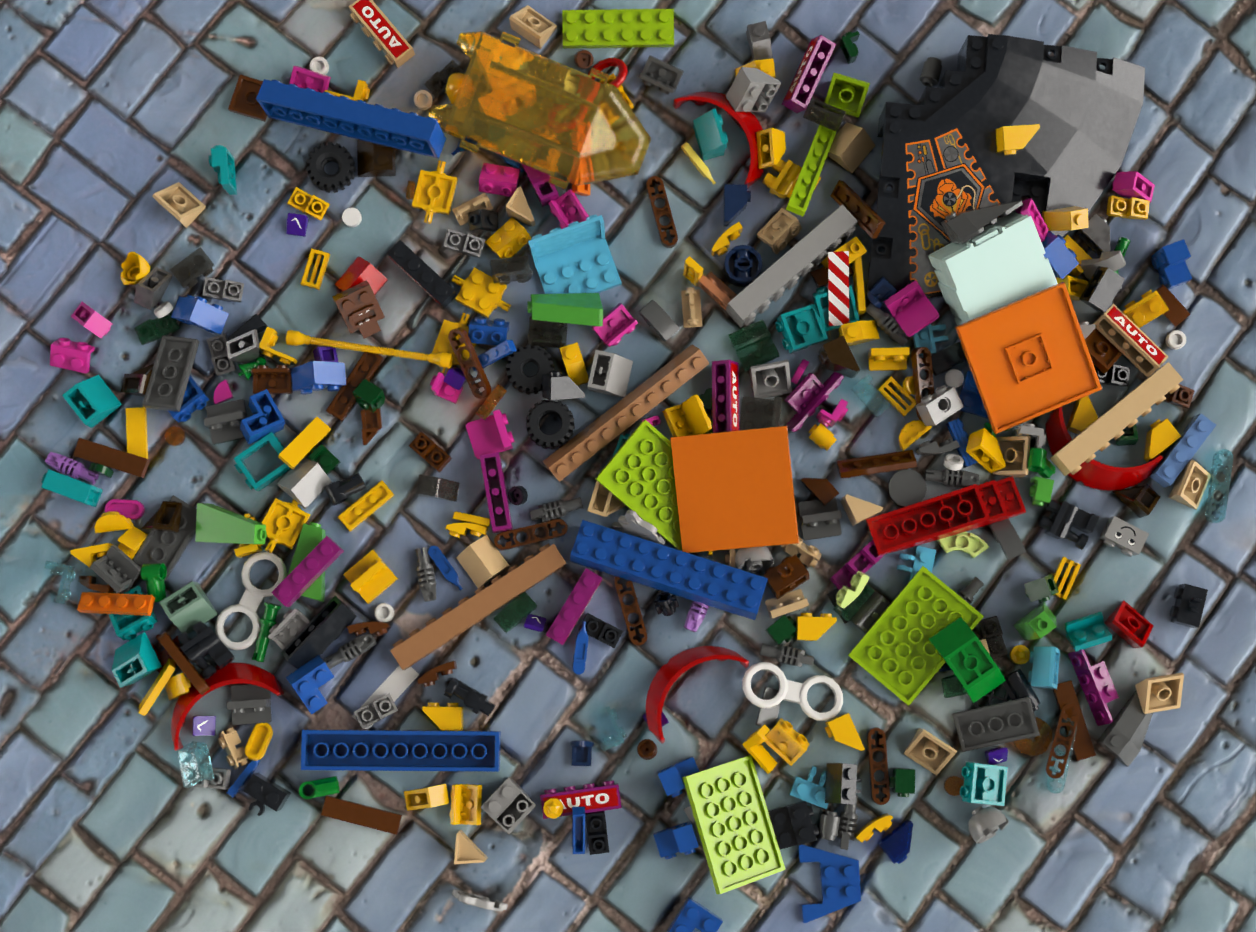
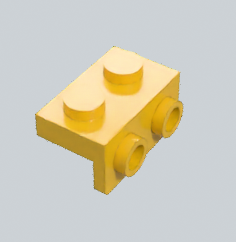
(508, 239)
(466, 804)

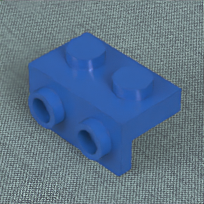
(488, 331)

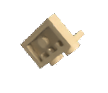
(780, 230)
(788, 603)

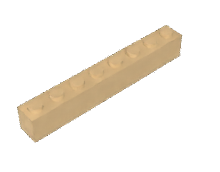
(1117, 418)

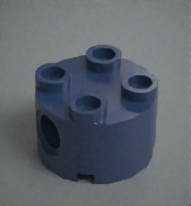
(742, 265)

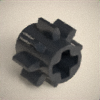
(666, 604)

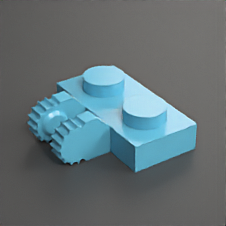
(925, 338)
(922, 557)
(810, 791)

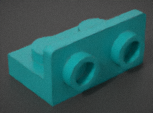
(1087, 631)

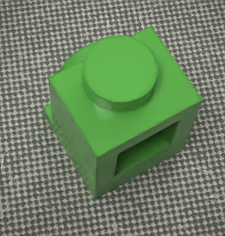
(1041, 491)

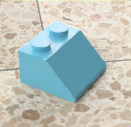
(1045, 667)

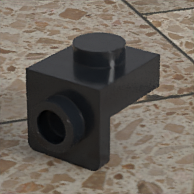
(483, 220)

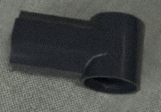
(340, 491)

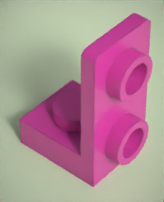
(443, 389)

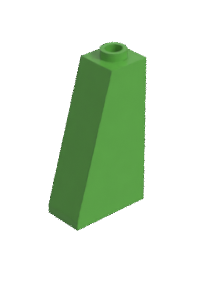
(567, 308)
(224, 526)
(309, 538)
(1036, 623)

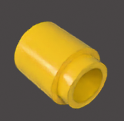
(822, 436)

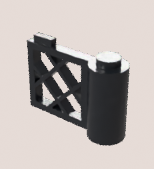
(1016, 687)

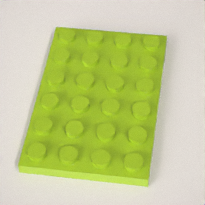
(645, 480)
(898, 643)
(733, 824)

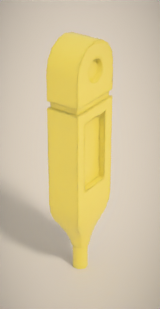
(697, 161)

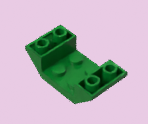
(967, 659)

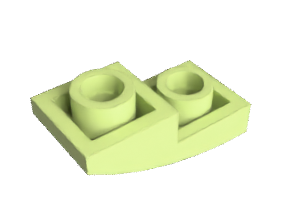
(848, 595)

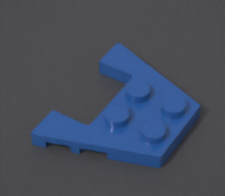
(838, 882)

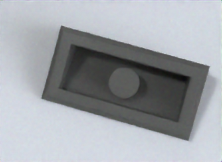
(870, 612)
(768, 715)

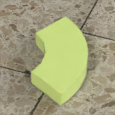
(964, 542)

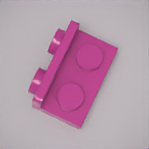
(1030, 209)

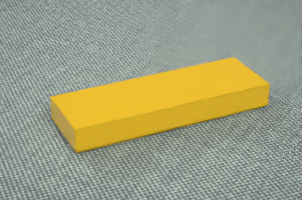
(692, 271)
(859, 286)
(137, 431)
(304, 443)
(366, 505)
(157, 687)

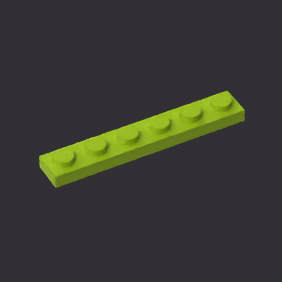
(811, 170)

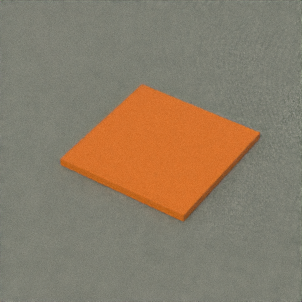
(1028, 357)
(734, 489)

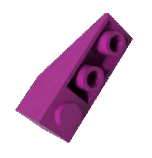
(540, 182)

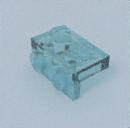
(195, 764)

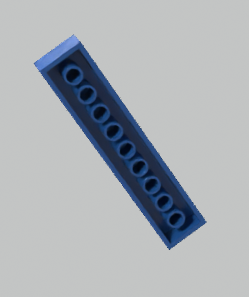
(352, 118)
(668, 569)
(401, 750)

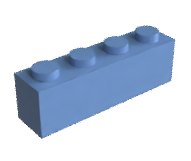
(1182, 450)

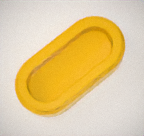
(258, 741)

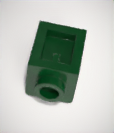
(848, 47)
(324, 458)

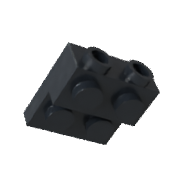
(793, 824)

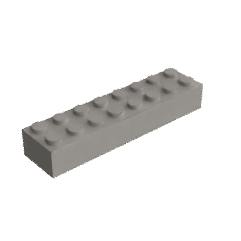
(791, 266)

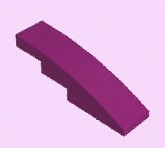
(861, 562)

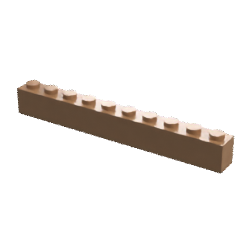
(626, 412)
(477, 607)

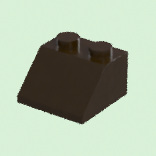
(375, 159)
(838, 358)

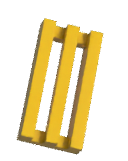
(322, 270)
(885, 385)
(1071, 580)

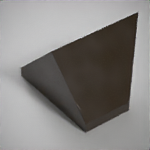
(137, 382)
(1139, 499)
(165, 518)

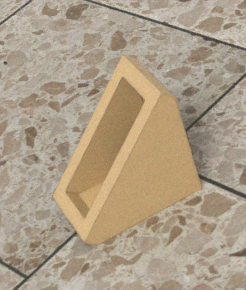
(519, 209)
(603, 501)
(467, 851)

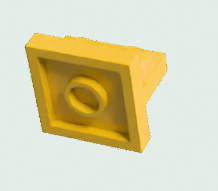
(370, 576)

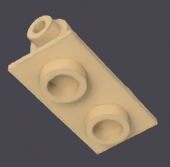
(479, 202)
(691, 308)
(808, 553)
(234, 755)

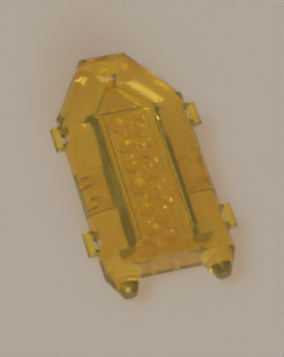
(542, 114)

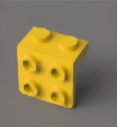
(688, 418)

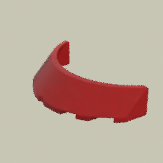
(745, 120)
(1096, 474)
(672, 671)
(230, 674)

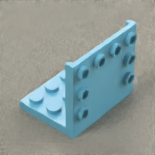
(575, 258)

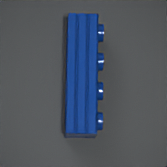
(496, 353)
(957, 433)
(578, 830)

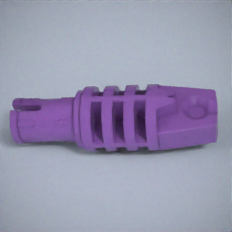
(70, 467)
(695, 616)

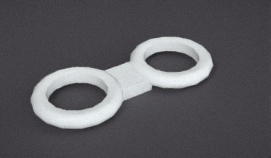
(250, 601)
(792, 691)

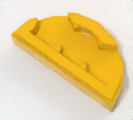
(912, 432)
(468, 518)
(112, 522)

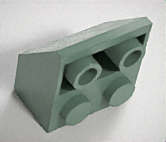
(188, 607)

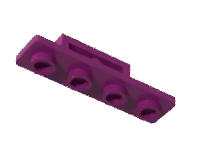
(809, 396)
(1096, 685)

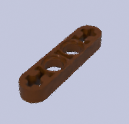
(660, 212)
(466, 365)
(928, 382)
(531, 537)
(628, 609)
(183, 662)
(1060, 740)
(875, 766)

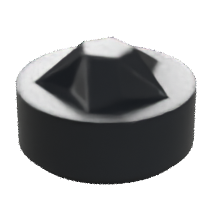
(517, 495)

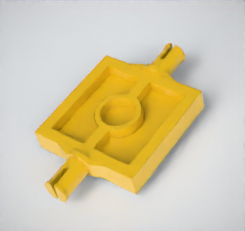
(434, 192)
(480, 293)
(442, 343)
(284, 523)

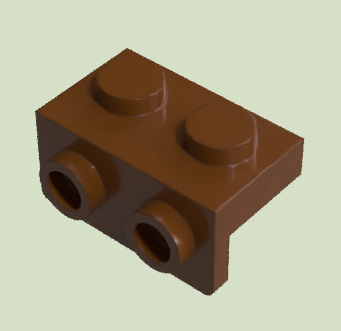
(275, 380)

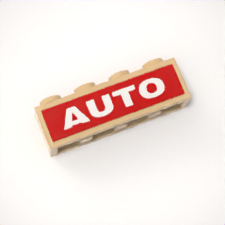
(383, 32)
(1130, 340)

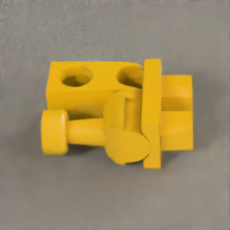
(786, 180)

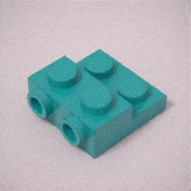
(224, 165)
(821, 301)
(801, 328)
(129, 625)
(984, 784)

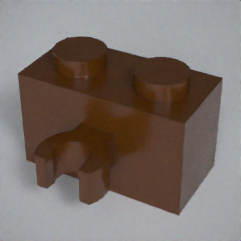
(786, 576)

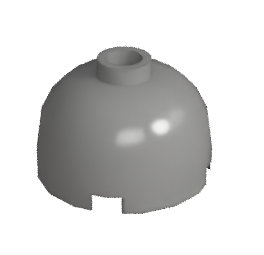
(754, 559)
(985, 823)

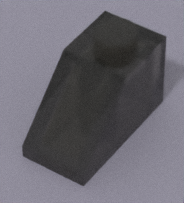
(437, 488)

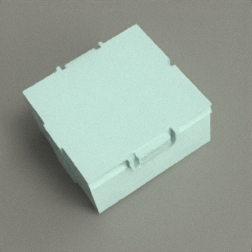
(992, 268)

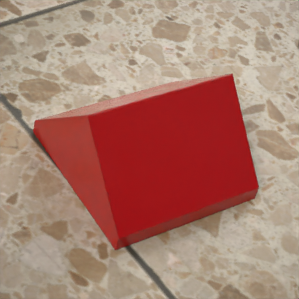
(359, 272)
(1129, 625)

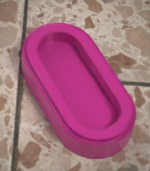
(129, 508)

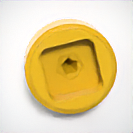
(908, 385)
(1019, 654)
(553, 808)

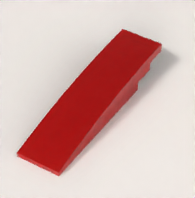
(946, 515)

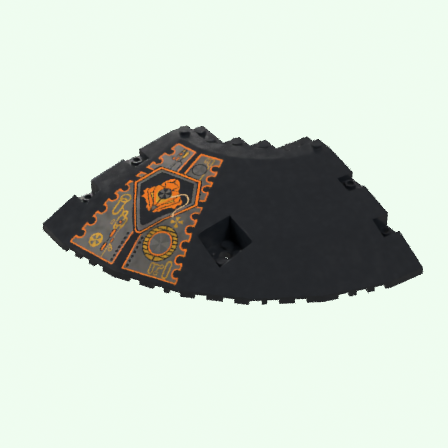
(946, 153)

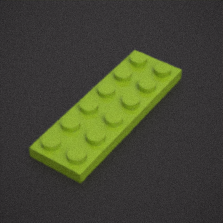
(618, 28)

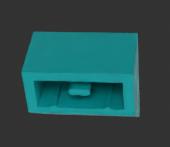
(709, 135)
(92, 400)
(134, 661)

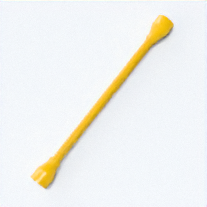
(297, 338)

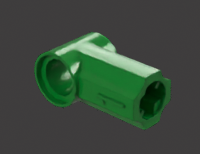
(1039, 463)
(154, 575)
(321, 787)

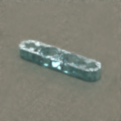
(1215, 485)
(1061, 780)

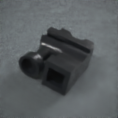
(1064, 518)
(203, 644)
(470, 697)

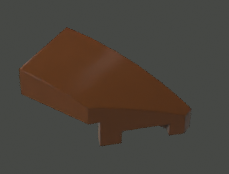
(371, 424)
(821, 489)
(90, 583)

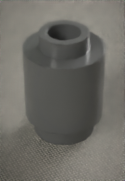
(931, 72)
(829, 825)

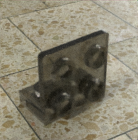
(760, 413)

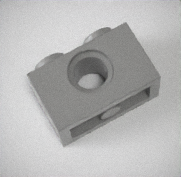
(948, 404)

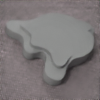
(635, 526)
(479, 901)

